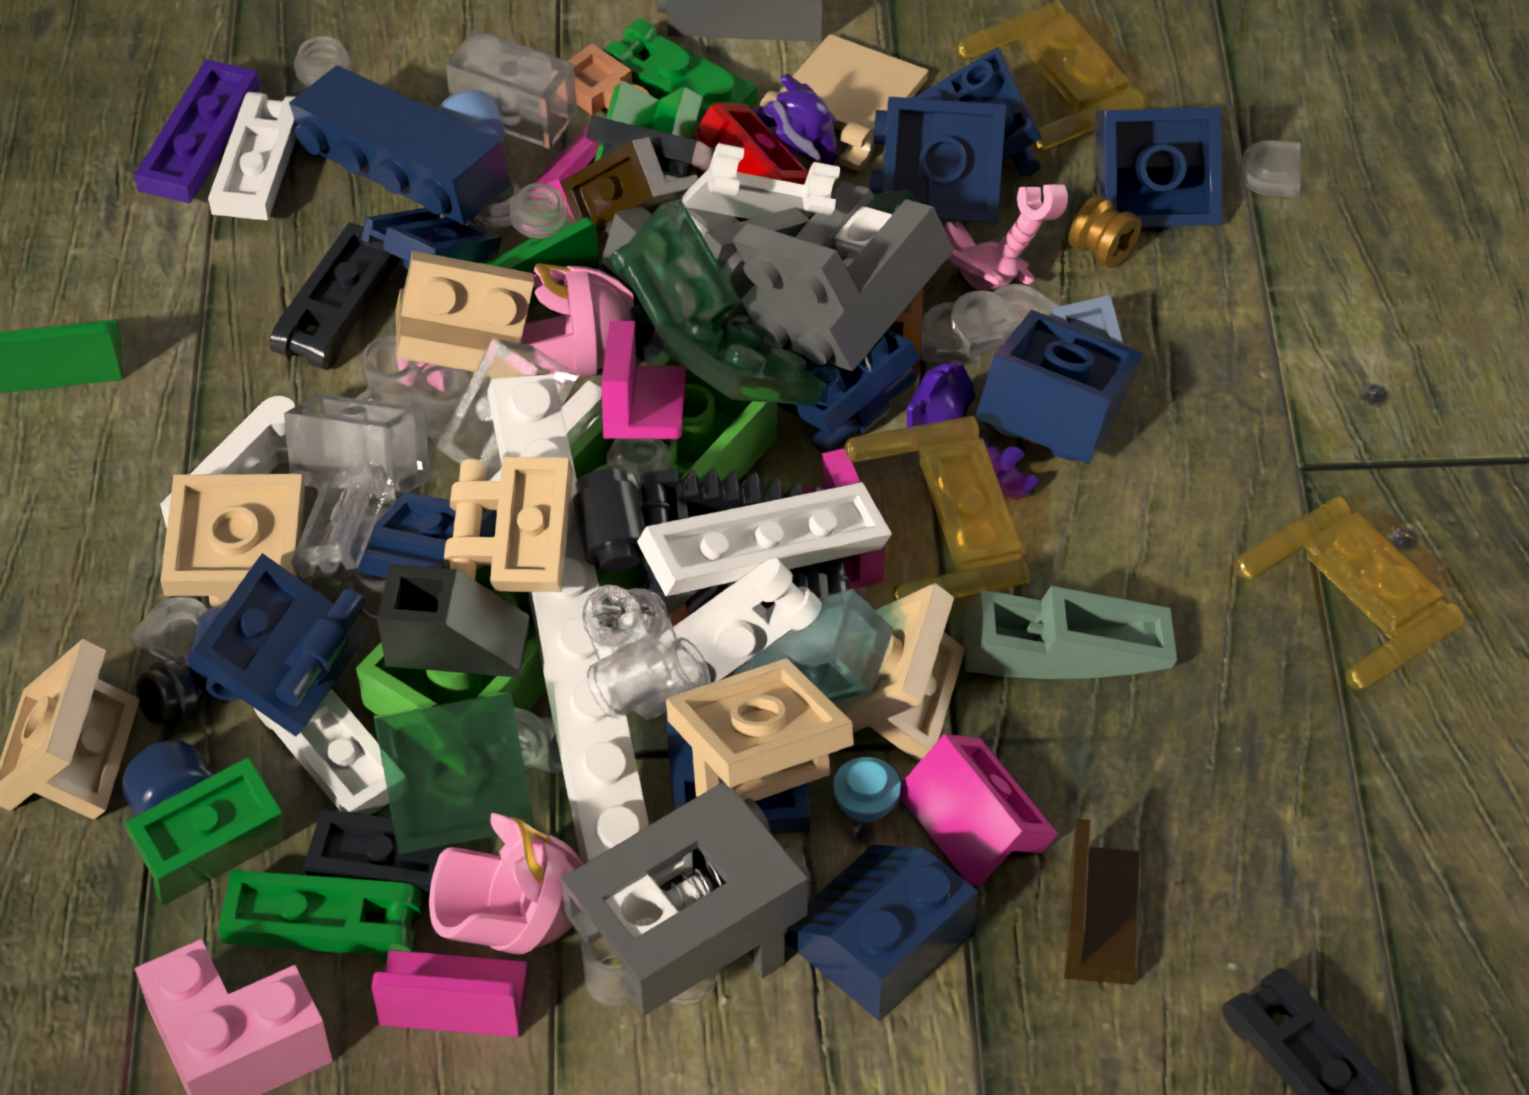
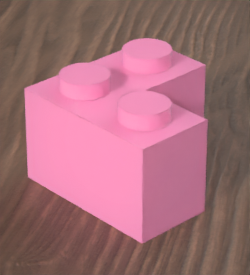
(236, 1039)

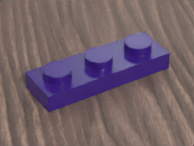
(196, 132)

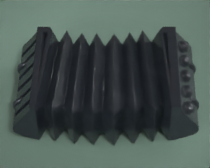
(671, 499)

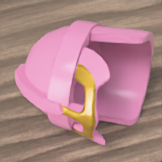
(588, 304)
(504, 898)

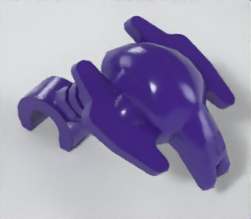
(801, 121)
(946, 399)

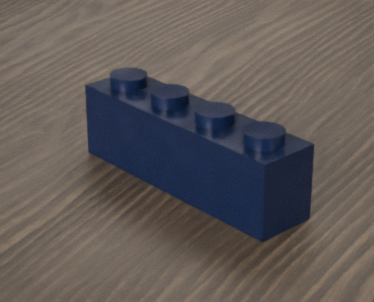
(400, 144)

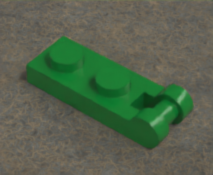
(674, 67)
(319, 913)

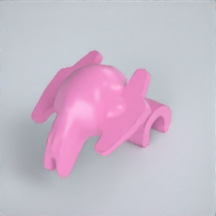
(997, 264)

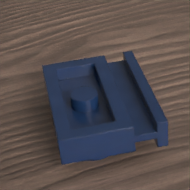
(428, 233)
(415, 534)

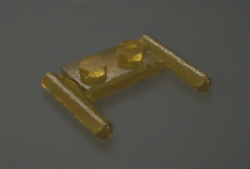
(1068, 60)
(965, 500)
(1371, 576)

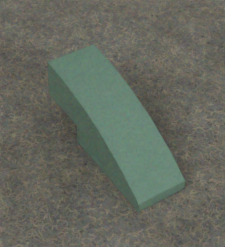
(1066, 636)

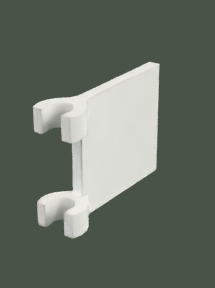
(752, 196)

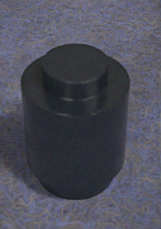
(609, 519)

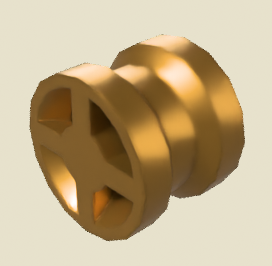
(1104, 231)

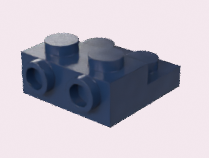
(943, 155)

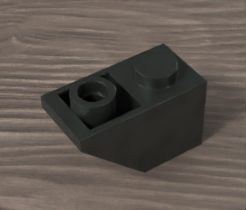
(449, 624)

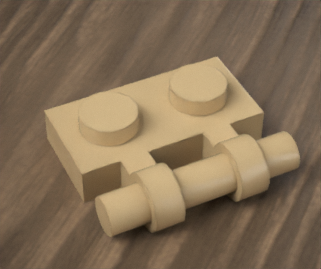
(529, 525)

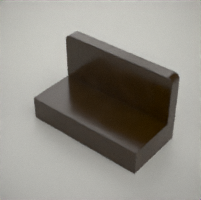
(621, 182)
(1102, 911)

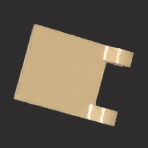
(854, 85)

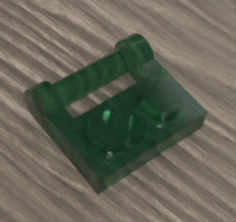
(682, 265)

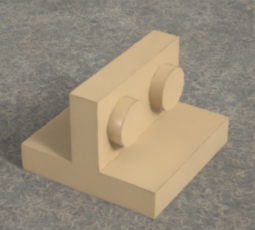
(457, 308)
(224, 525)
(914, 675)
(759, 730)
(67, 736)

